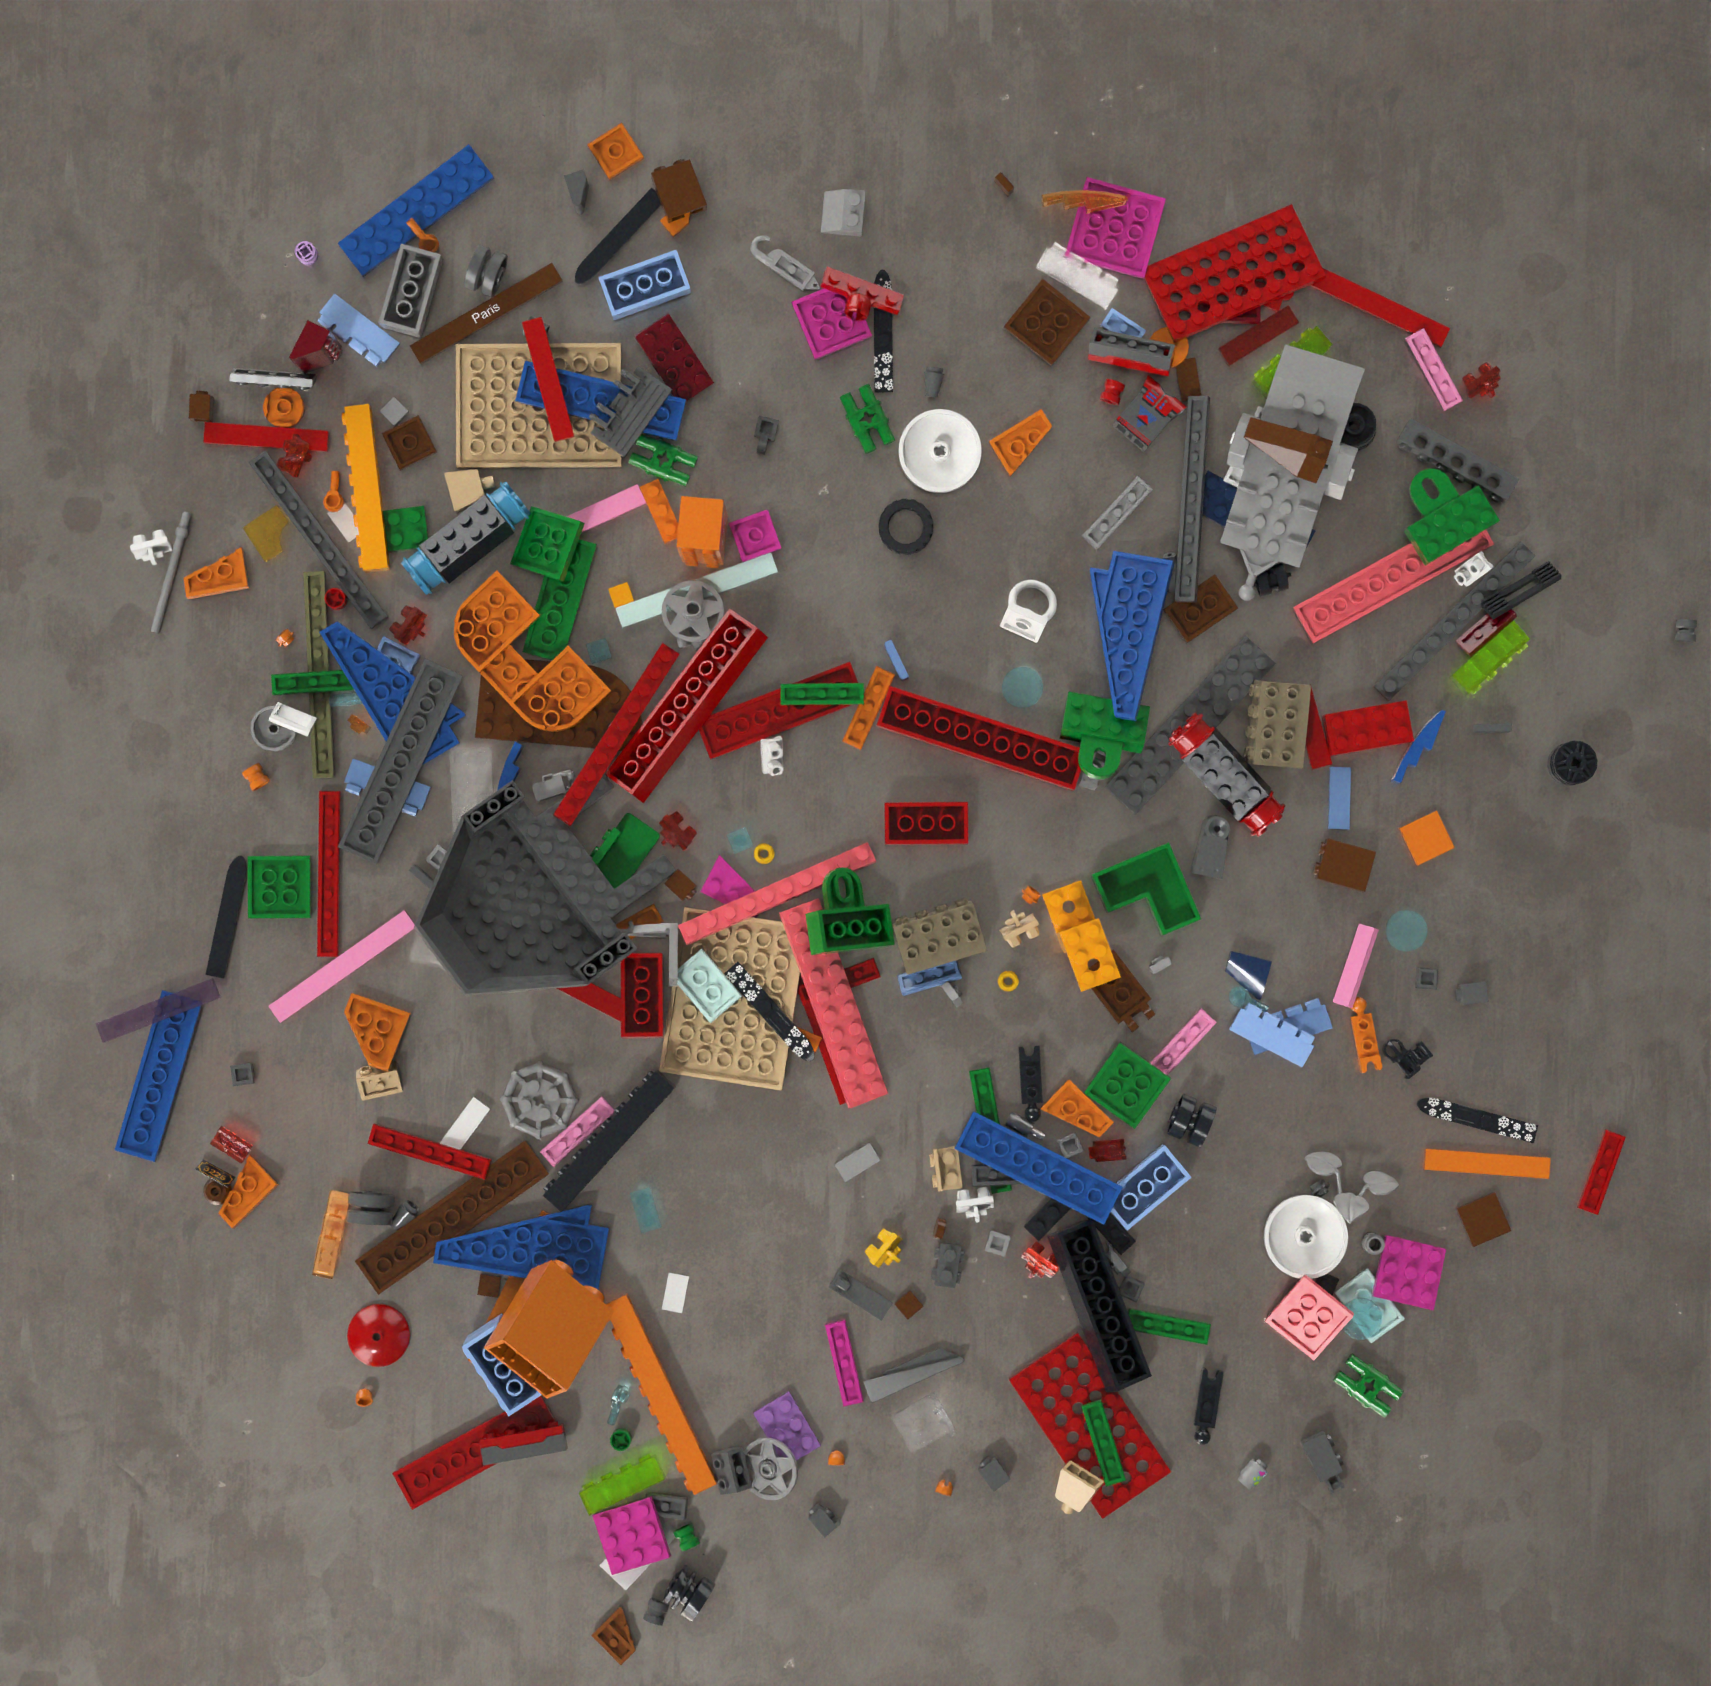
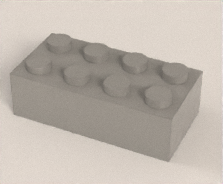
(411, 290)

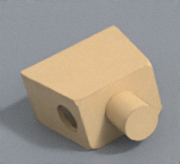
(467, 487)
(1076, 1487)

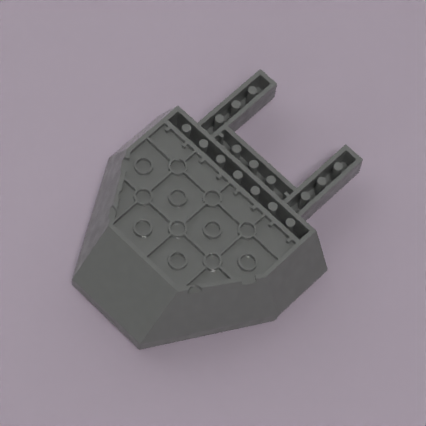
(526, 901)

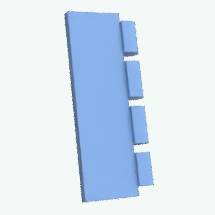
(354, 325)
(1276, 1039)

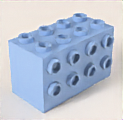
(507, 1386)

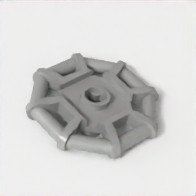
(528, 1104)

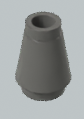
(933, 381)
(406, 1212)

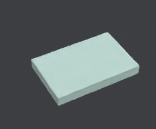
(707, 986)
(1362, 1287)

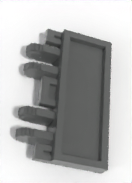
(632, 412)

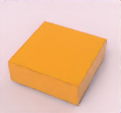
(621, 594)

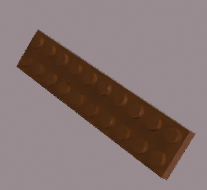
(451, 1217)

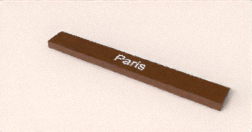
(486, 313)

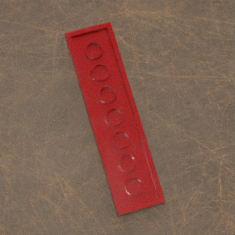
(766, 716)
(462, 1456)

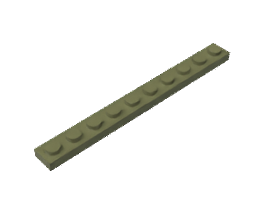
(318, 661)

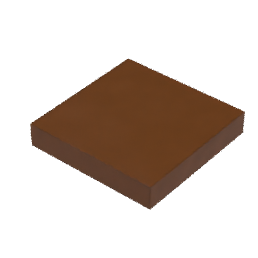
(409, 443)
(1483, 1219)

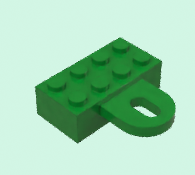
(1448, 518)
(1093, 724)
(847, 921)

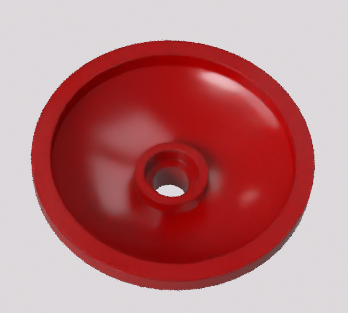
(393, 1335)

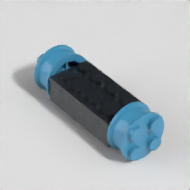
(466, 539)

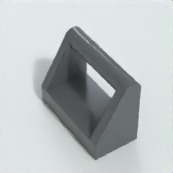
(578, 189)

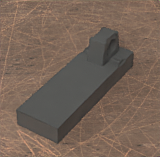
(860, 1294)

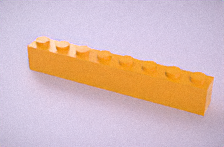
(367, 488)

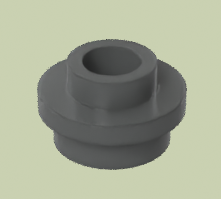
(1320, 1188)

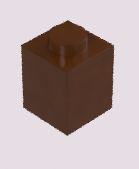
(201, 407)
(681, 885)

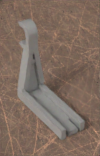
(659, 931)

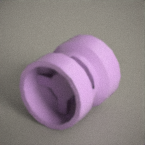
(306, 256)

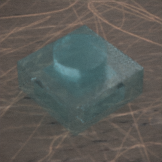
(598, 651)
(739, 840)

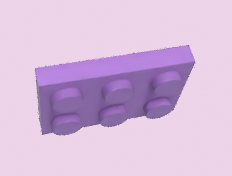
(785, 1422)

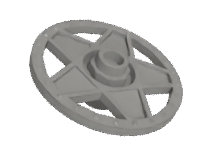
(692, 610)
(770, 1468)

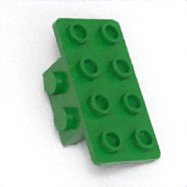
(624, 849)

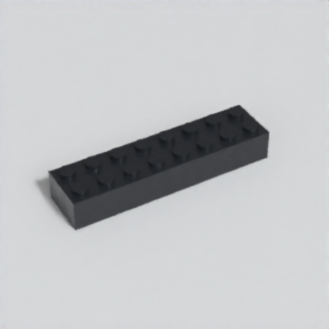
(607, 1143)
(1099, 1306)

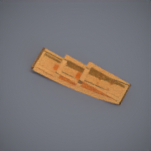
(1092, 200)
(331, 1235)

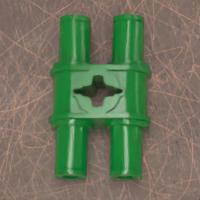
(872, 408)
(659, 449)
(1369, 1396)

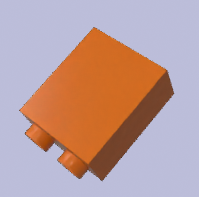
(549, 1328)

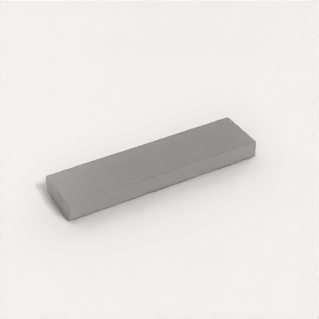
(1117, 512)

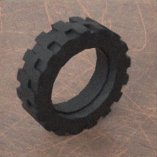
(921, 542)

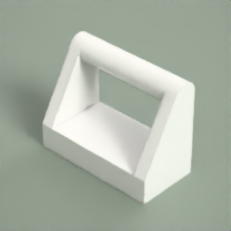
(293, 719)

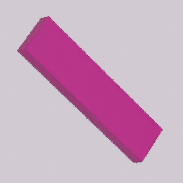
(844, 1363)

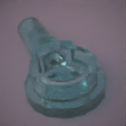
(1240, 997)
(619, 1396)

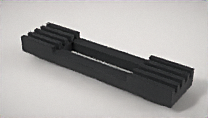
(1545, 576)

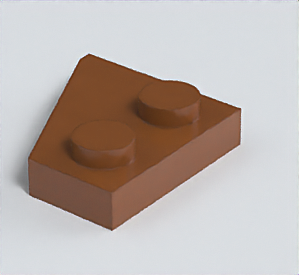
(616, 1636)

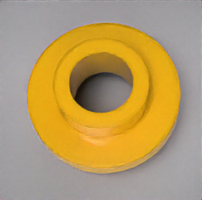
(759, 848)
(1013, 985)

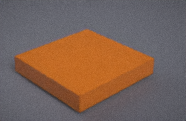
(615, 151)
(1426, 838)

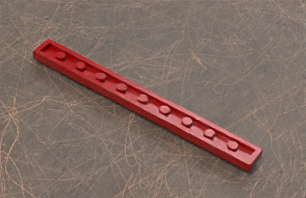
(616, 734)

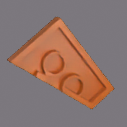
(1020, 440)
(220, 577)
(1077, 1109)
(248, 1192)

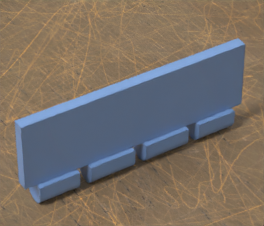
(359, 775)
(1312, 1020)

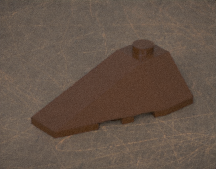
(1293, 449)

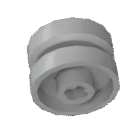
(263, 735)

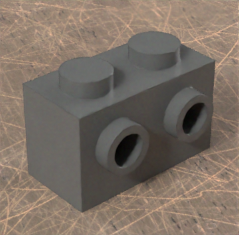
(946, 1272)
(731, 1470)

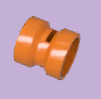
(256, 777)

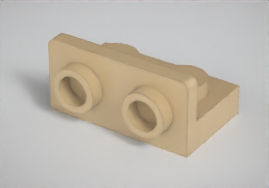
(377, 1082)
(946, 1169)

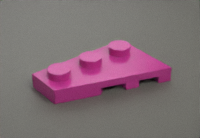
(725, 883)

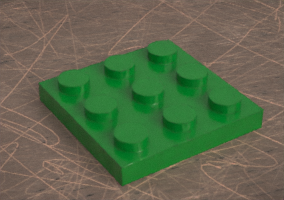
(547, 543)
(279, 887)
(1127, 1085)

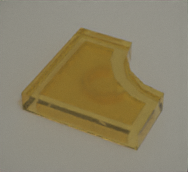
(266, 533)

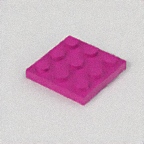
(826, 323)
(1409, 1272)
(631, 1535)

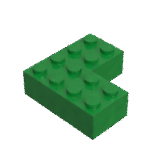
(1153, 877)

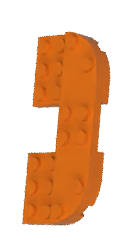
(547, 699)

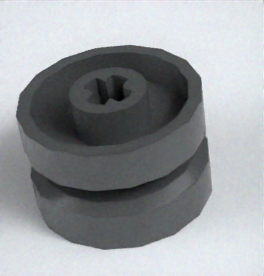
(485, 271)
(371, 1205)

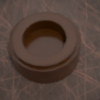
(939, 1228)

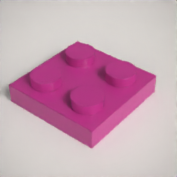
(755, 535)

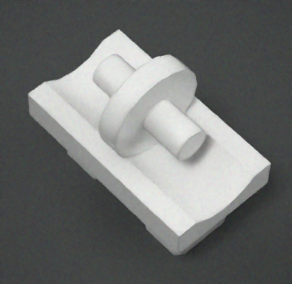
(151, 549)
(1472, 569)
(772, 756)
(974, 1207)

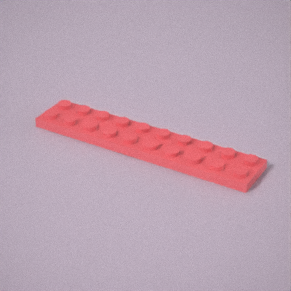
(1378, 586)
(835, 1011)

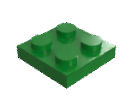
(405, 528)

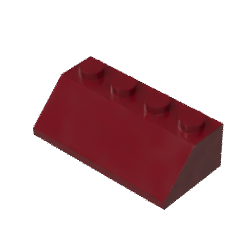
(315, 348)

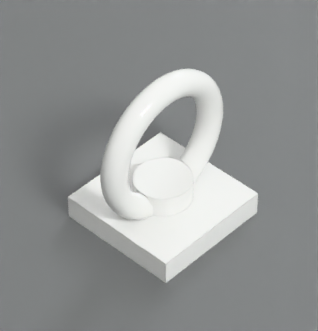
(1023, 620)

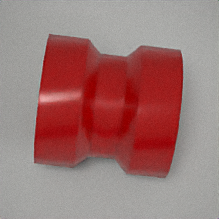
(1112, 392)
(336, 599)

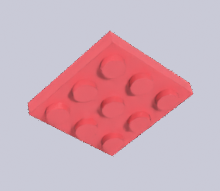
(1309, 1317)

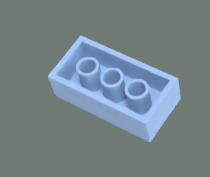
(645, 285)
(1148, 1186)

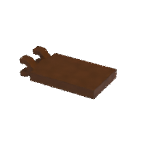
(1123, 996)

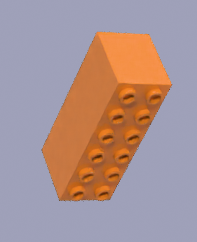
(702, 531)

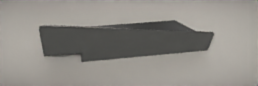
(910, 1373)

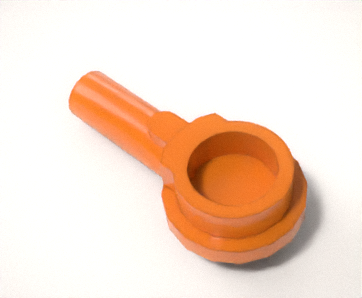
(427, 241)
(333, 500)

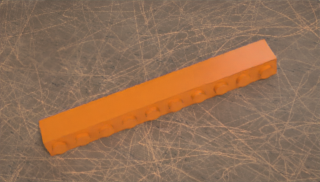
(661, 1396)

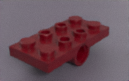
(673, 358)

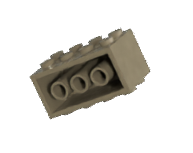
(1277, 724)
(939, 936)

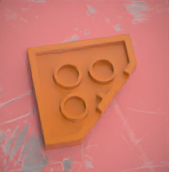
(376, 1029)

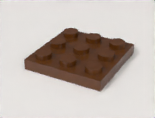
(1046, 322)

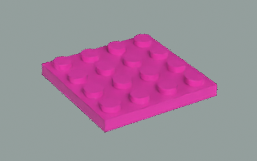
(1120, 235)

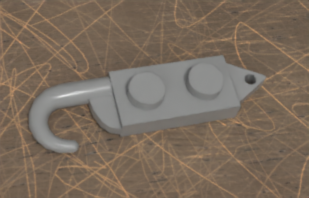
(785, 266)

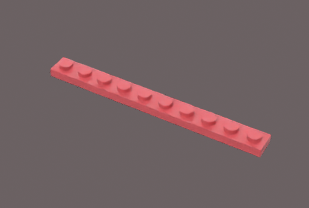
(773, 895)

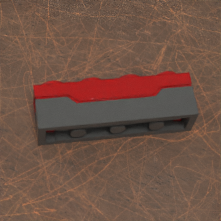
(1131, 352)
(524, 1443)

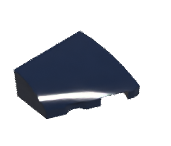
(1249, 972)

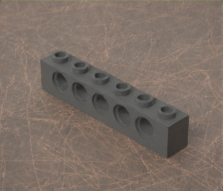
(1505, 481)

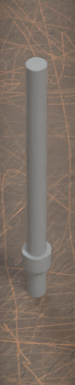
(181, 533)

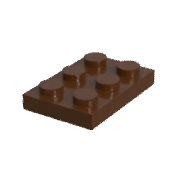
(1196, 617)

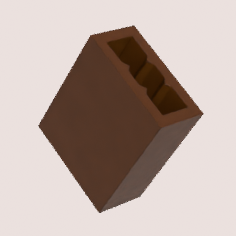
(678, 190)
(1344, 865)

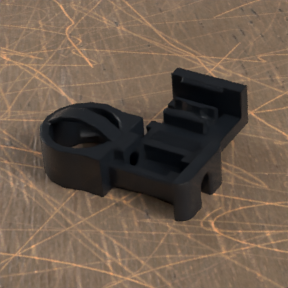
(1408, 1061)

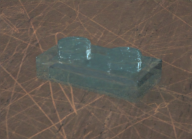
(645, 1210)

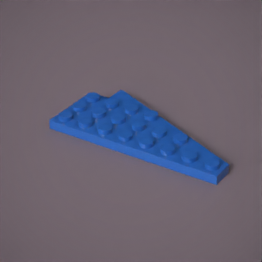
(1129, 615)
(382, 685)
(531, 1242)

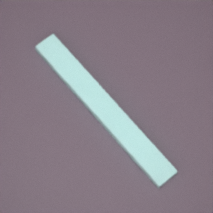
(720, 581)

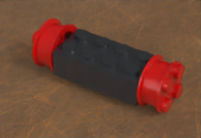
(1226, 774)

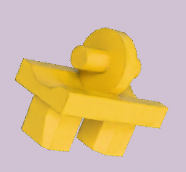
(887, 1252)

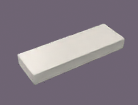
(466, 1124)

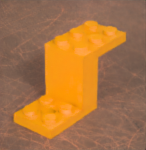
(1081, 936)

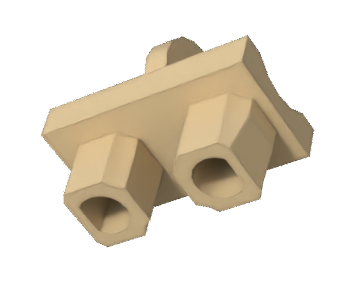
(1018, 925)

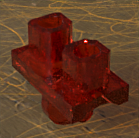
(1484, 384)
(296, 455)
(411, 626)
(673, 833)
(231, 1144)
(1107, 1150)
(1037, 1264)

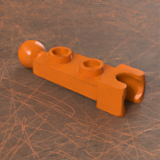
(1364, 1036)

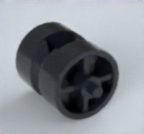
(1272, 579)

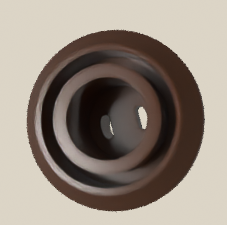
(210, 1194)

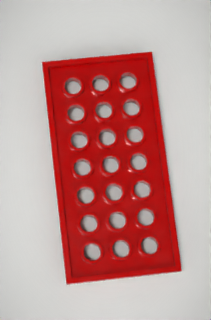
(1229, 242)
(1075, 1422)

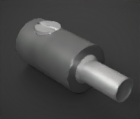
(1023, 1126)

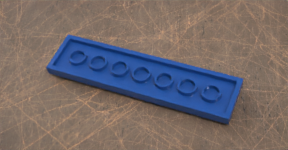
(424, 202)
(585, 392)
(157, 1084)
(1038, 1168)

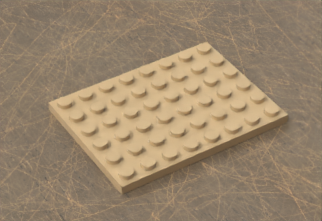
(510, 434)
(740, 1042)

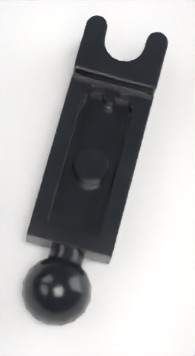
(1030, 1082)
(1207, 1405)

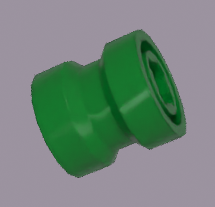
(619, 1442)
(686, 1537)

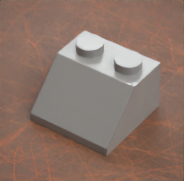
(843, 212)

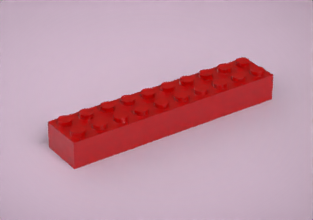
(686, 705)
(980, 738)

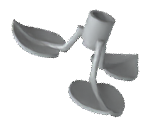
(1347, 1203)

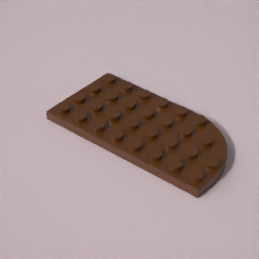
(501, 722)

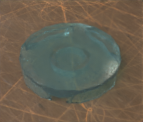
(1022, 687)
(1406, 930)
(1366, 1319)

